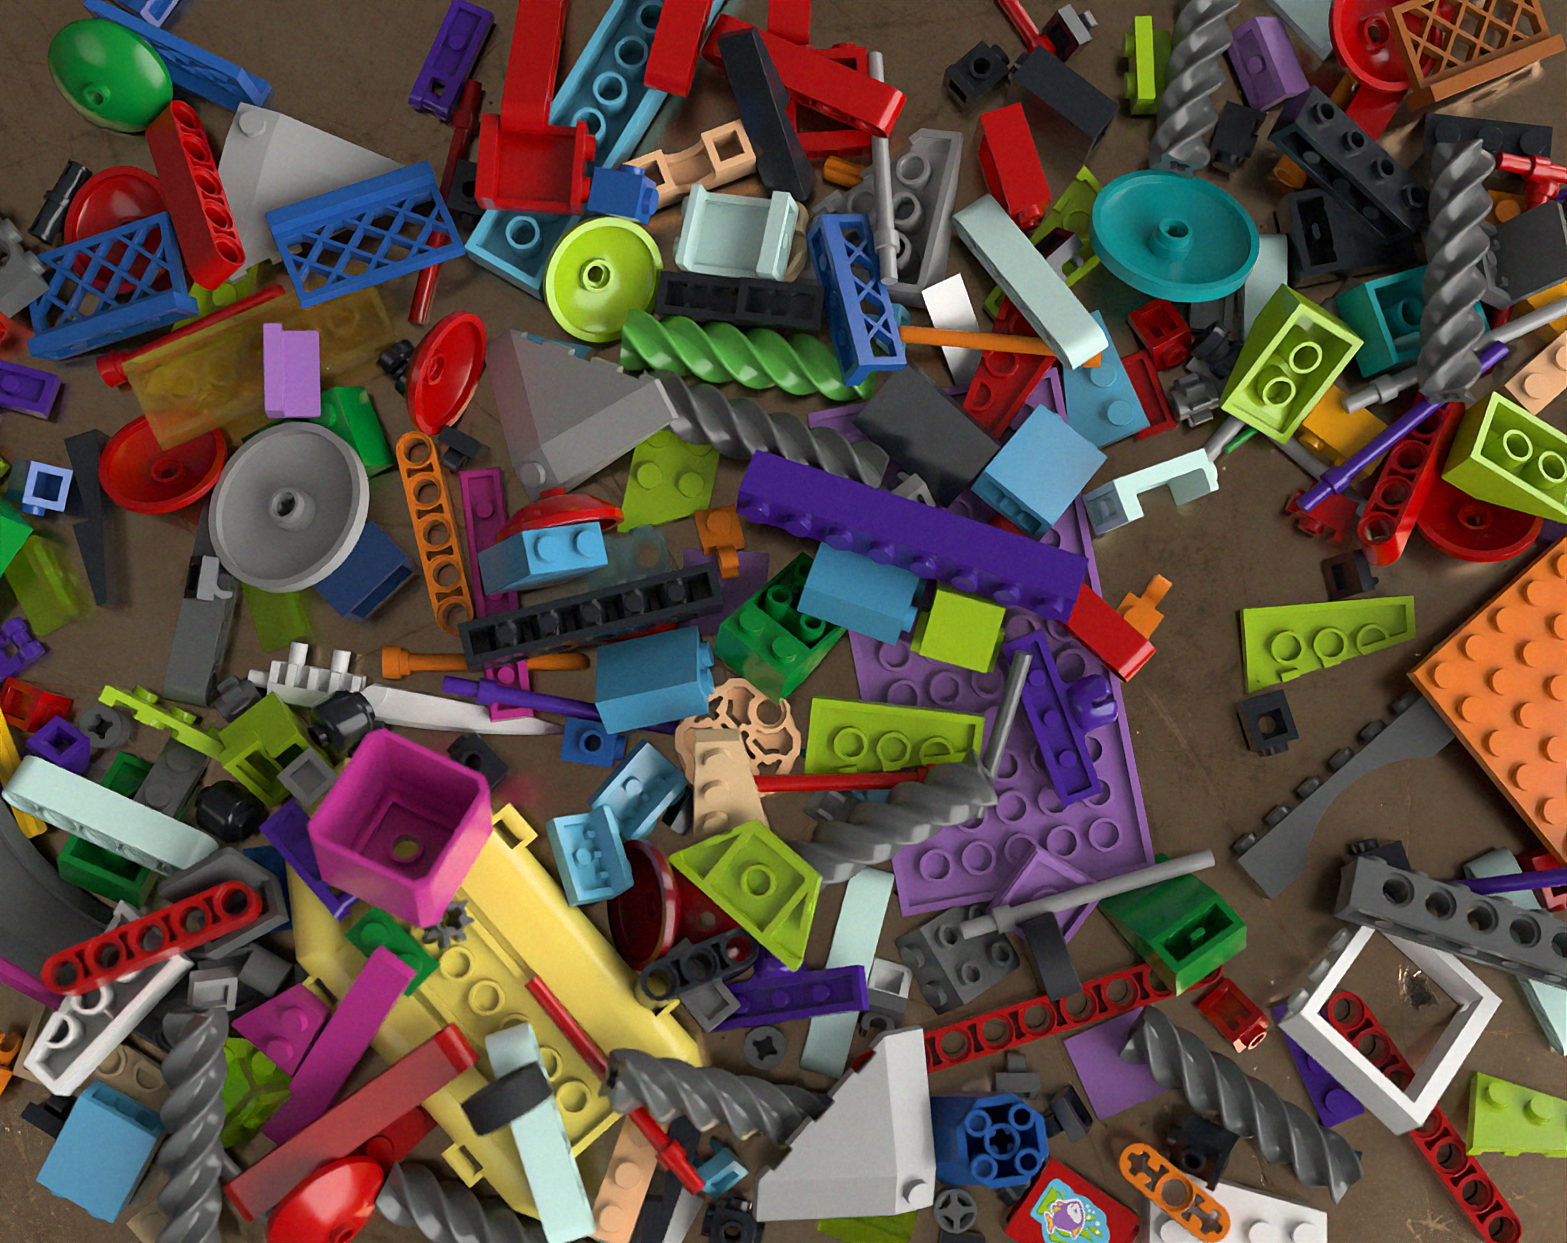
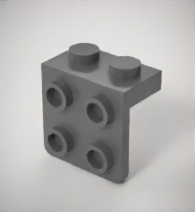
(1524, 255)
(226, 866)
(954, 968)

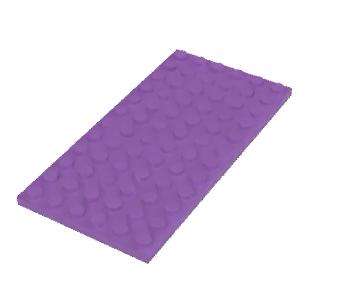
(975, 858)

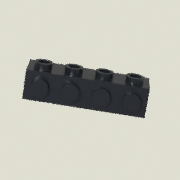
(1350, 166)

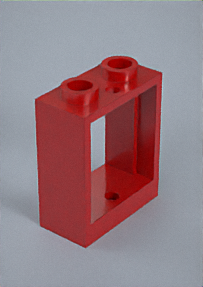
(843, 143)
(1012, 165)

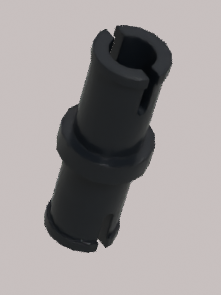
(58, 202)

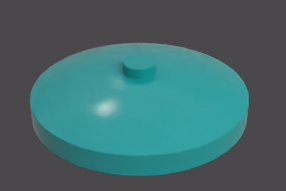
(1173, 236)

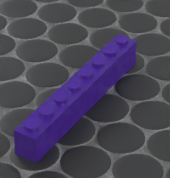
(911, 536)

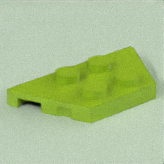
(668, 481)
(757, 885)

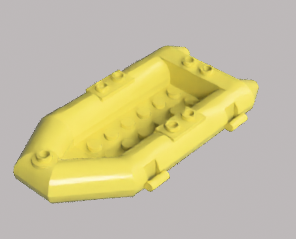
(516, 934)

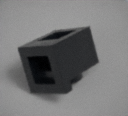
(972, 87)
(1234, 135)
(1276, 709)
(1201, 1148)

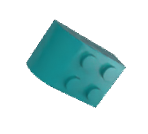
(1388, 320)

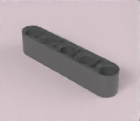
(200, 634)

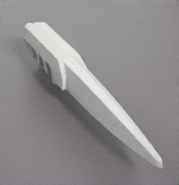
(307, 685)

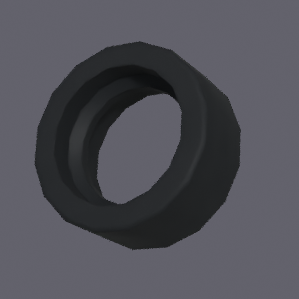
(1051, 956)
(507, 1099)

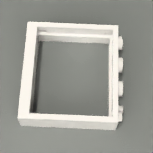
(1395, 1109)

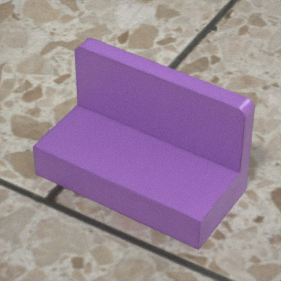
(1266, 62)
(291, 373)

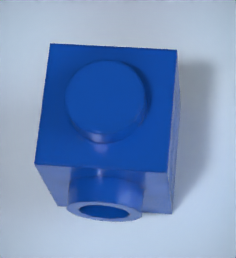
(623, 194)
(38, 486)
(590, 744)

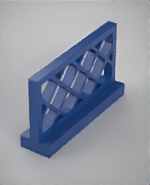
(190, 65)
(355, 209)
(122, 320)

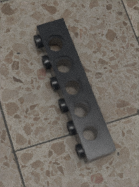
(591, 617)

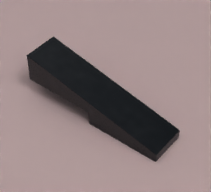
(762, 108)
(740, 301)
(97, 533)
(659, 1208)

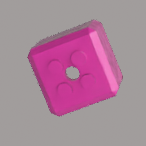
(394, 796)

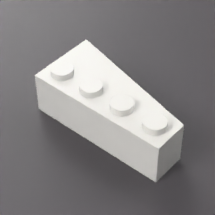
(98, 1021)
(1253, 1214)

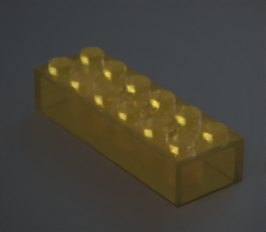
(220, 369)

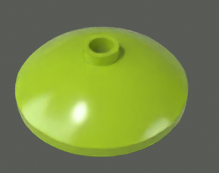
(624, 279)

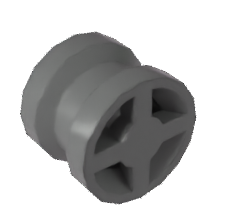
(115, 726)
(767, 1039)
(954, 1217)

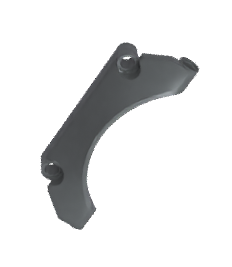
(50, 915)

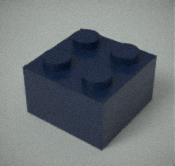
(367, 575)

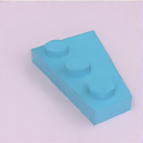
(1103, 400)

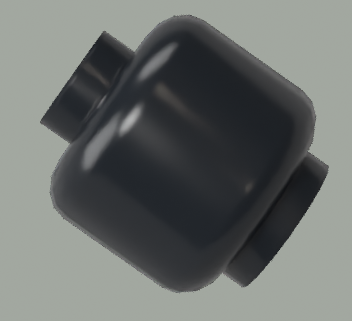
(340, 720)
(227, 811)

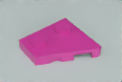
(286, 1027)

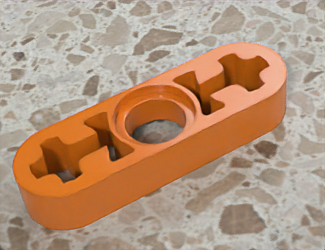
(1207, 1204)

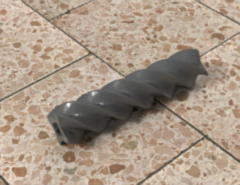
(1189, 81)
(1451, 278)
(742, 425)
(906, 818)
(707, 1096)
(1245, 1103)
(194, 1119)
(451, 1211)

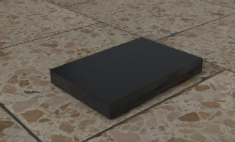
(927, 433)

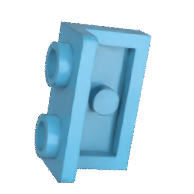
(640, 790)
(590, 856)

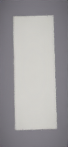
(952, 310)

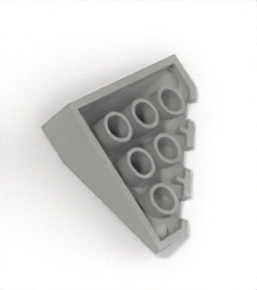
(281, 162)
(923, 202)
(568, 413)
(867, 1148)

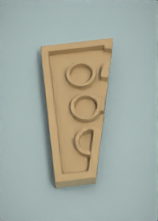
(722, 784)
(122, 1069)

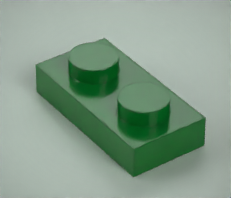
(383, 929)

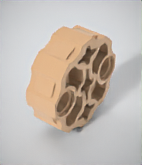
(745, 699)

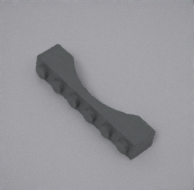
(1280, 850)

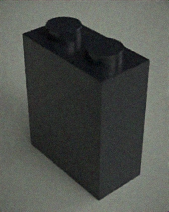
(1060, 102)

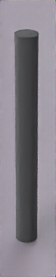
(1005, 715)

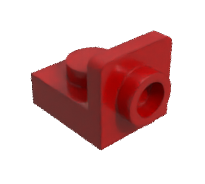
(1162, 332)
(30, 706)
(1235, 1016)

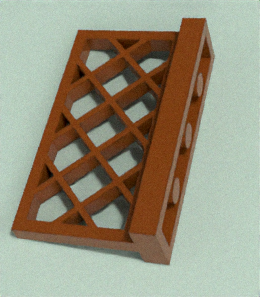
(1474, 69)

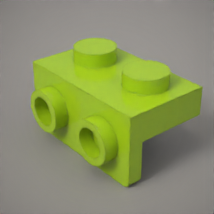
(1147, 59)

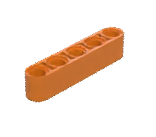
(424, 518)

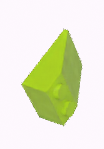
(1287, 364)
(1510, 459)

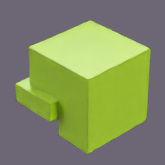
(960, 629)
(263, 745)

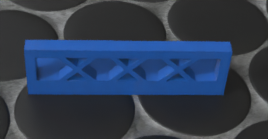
(842, 304)

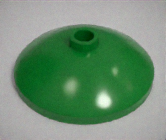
(109, 74)

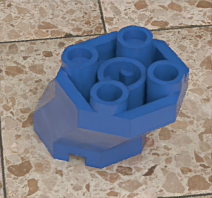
(986, 1138)

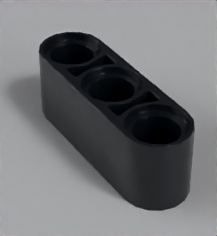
(710, 953)

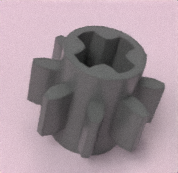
(1193, 399)
(236, 697)
(455, 925)

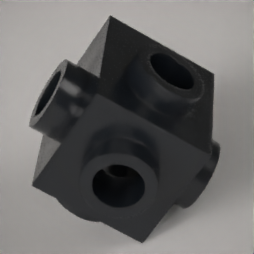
(732, 1212)

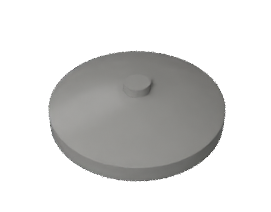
(288, 507)

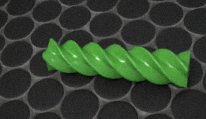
(723, 353)

